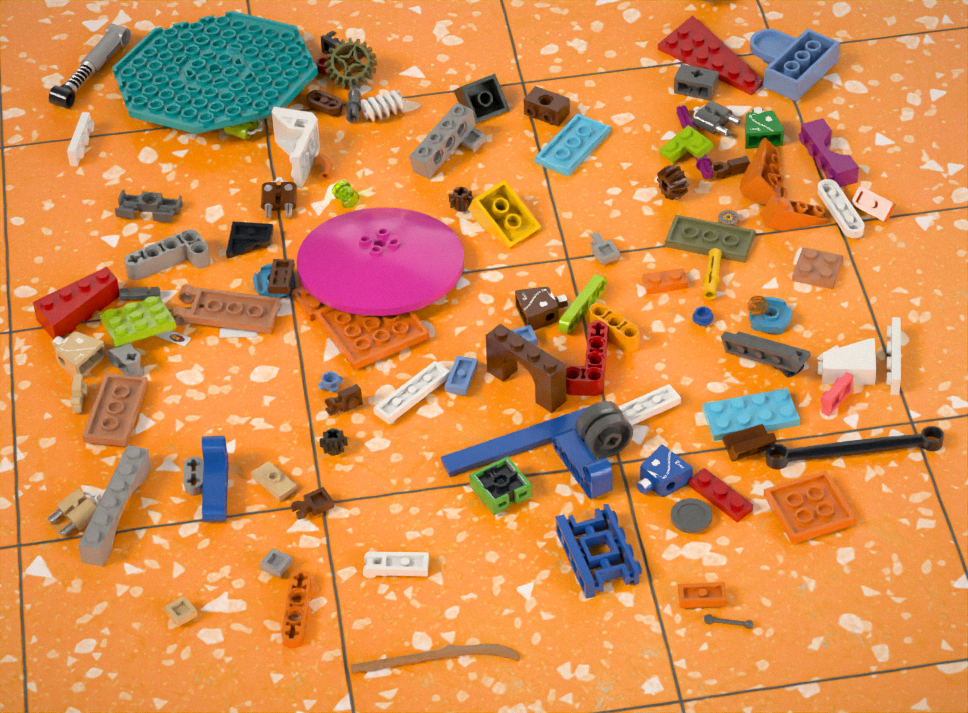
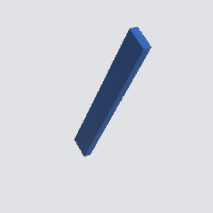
(508, 444)

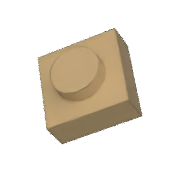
(180, 611)

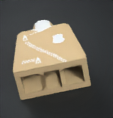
(79, 353)

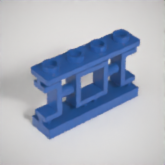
(581, 559)

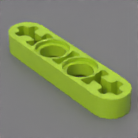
(582, 304)

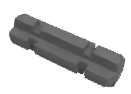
(138, 293)

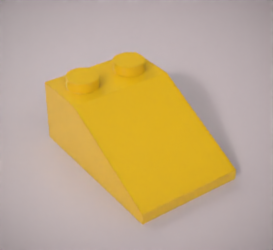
(503, 214)

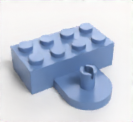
(794, 61)

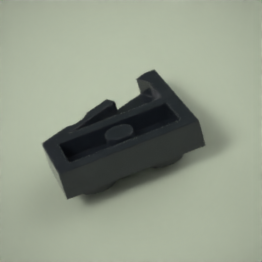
(248, 237)

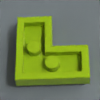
(684, 141)

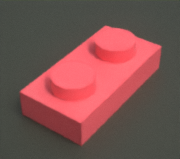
(841, 389)

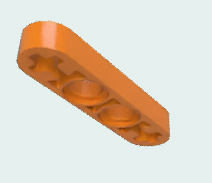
(296, 609)

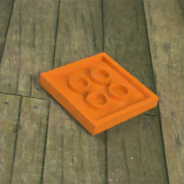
(809, 507)

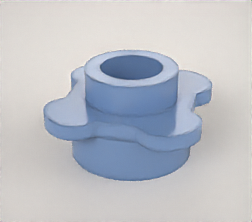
(330, 381)

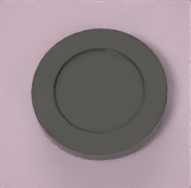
(691, 515)

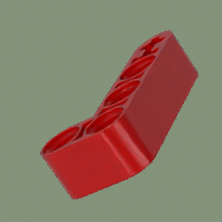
(590, 379)

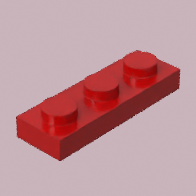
(720, 495)

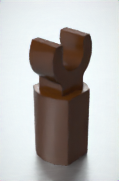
(731, 166)

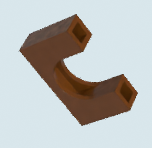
(507, 348)

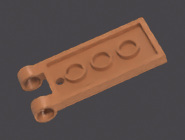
(227, 309)

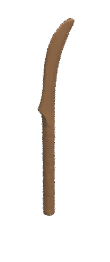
(446, 652)

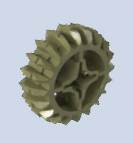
(337, 57)

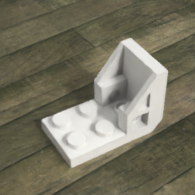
(299, 137)

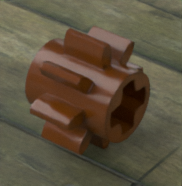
(460, 199)

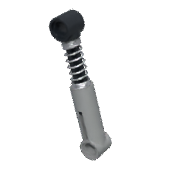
(114, 37)

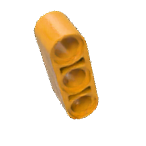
(620, 330)

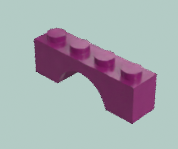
(837, 167)

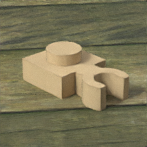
(79, 390)

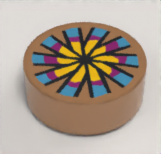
(728, 217)

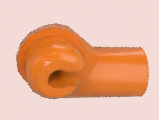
(326, 165)

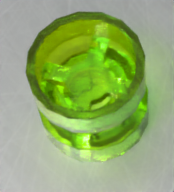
(345, 194)

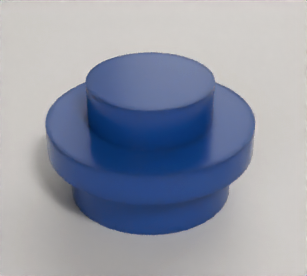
(703, 316)

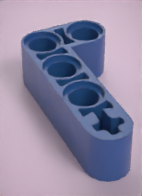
(591, 474)
(214, 478)

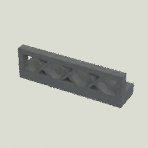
(764, 351)

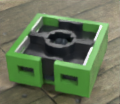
(500, 485)

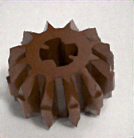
(672, 182)

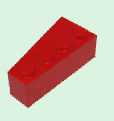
(76, 302)

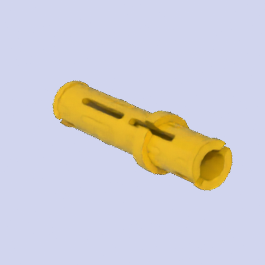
(711, 279)

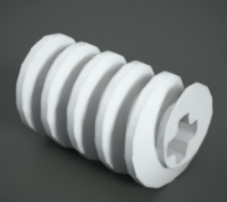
(382, 104)

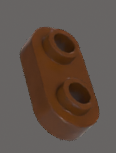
(324, 102)

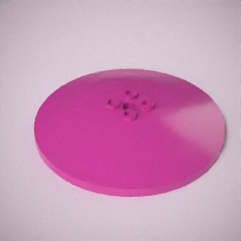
(380, 261)

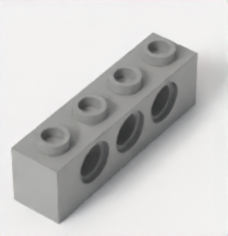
(442, 140)

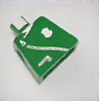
(761, 125)

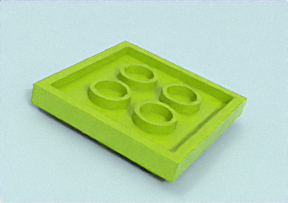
(137, 321)

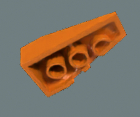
(763, 175)

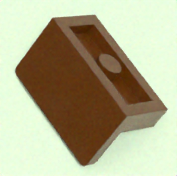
(748, 442)

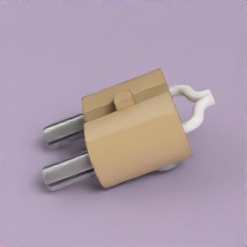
(75, 509)

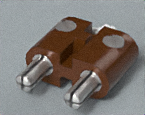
(278, 196)

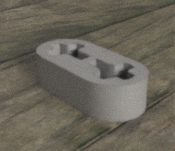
(189, 475)

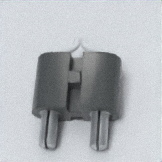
(714, 117)

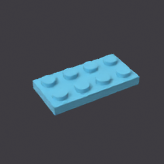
(769, 408)

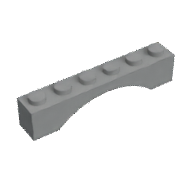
(100, 533)

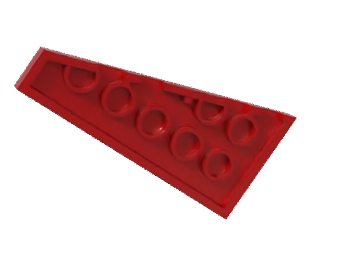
(702, 49)

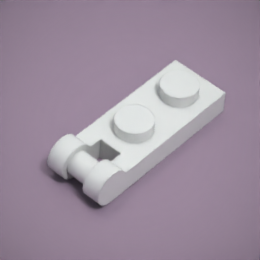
(396, 564)

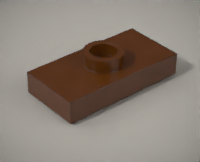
(281, 276)

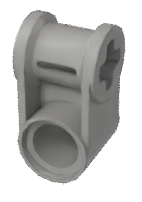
(126, 360)

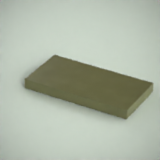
(702, 236)

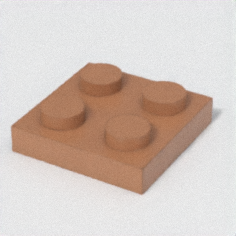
(817, 268)

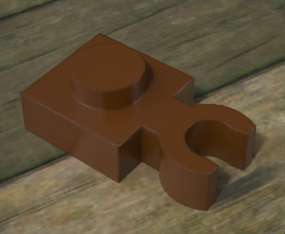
(346, 400)
(315, 502)

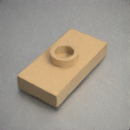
(274, 481)

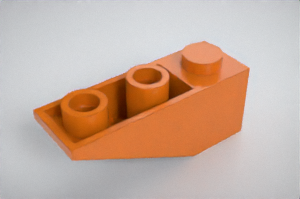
(789, 214)

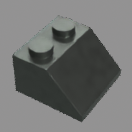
(483, 97)

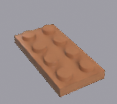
(115, 410)

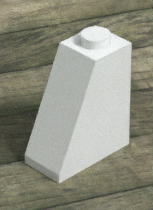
(855, 359)

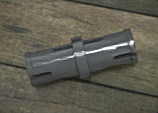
(353, 106)

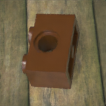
(546, 106)

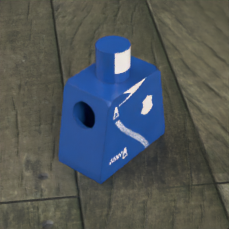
(663, 472)

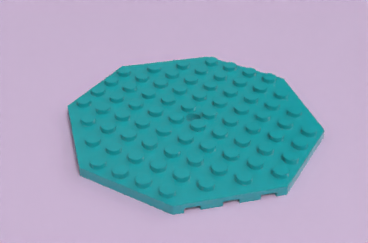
(214, 72)

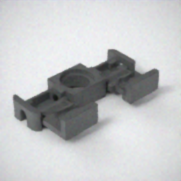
(162, 208)

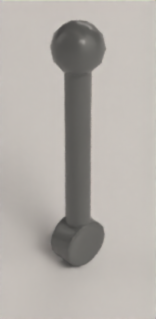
(708, 619)

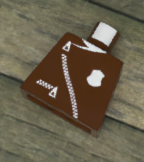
(539, 306)

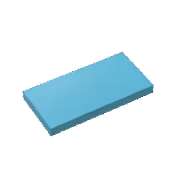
(572, 145)

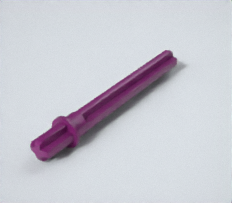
(705, 163)

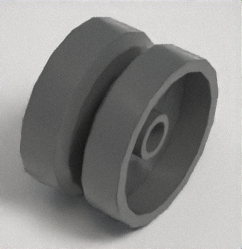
(604, 429)

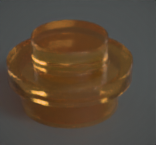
(758, 305)

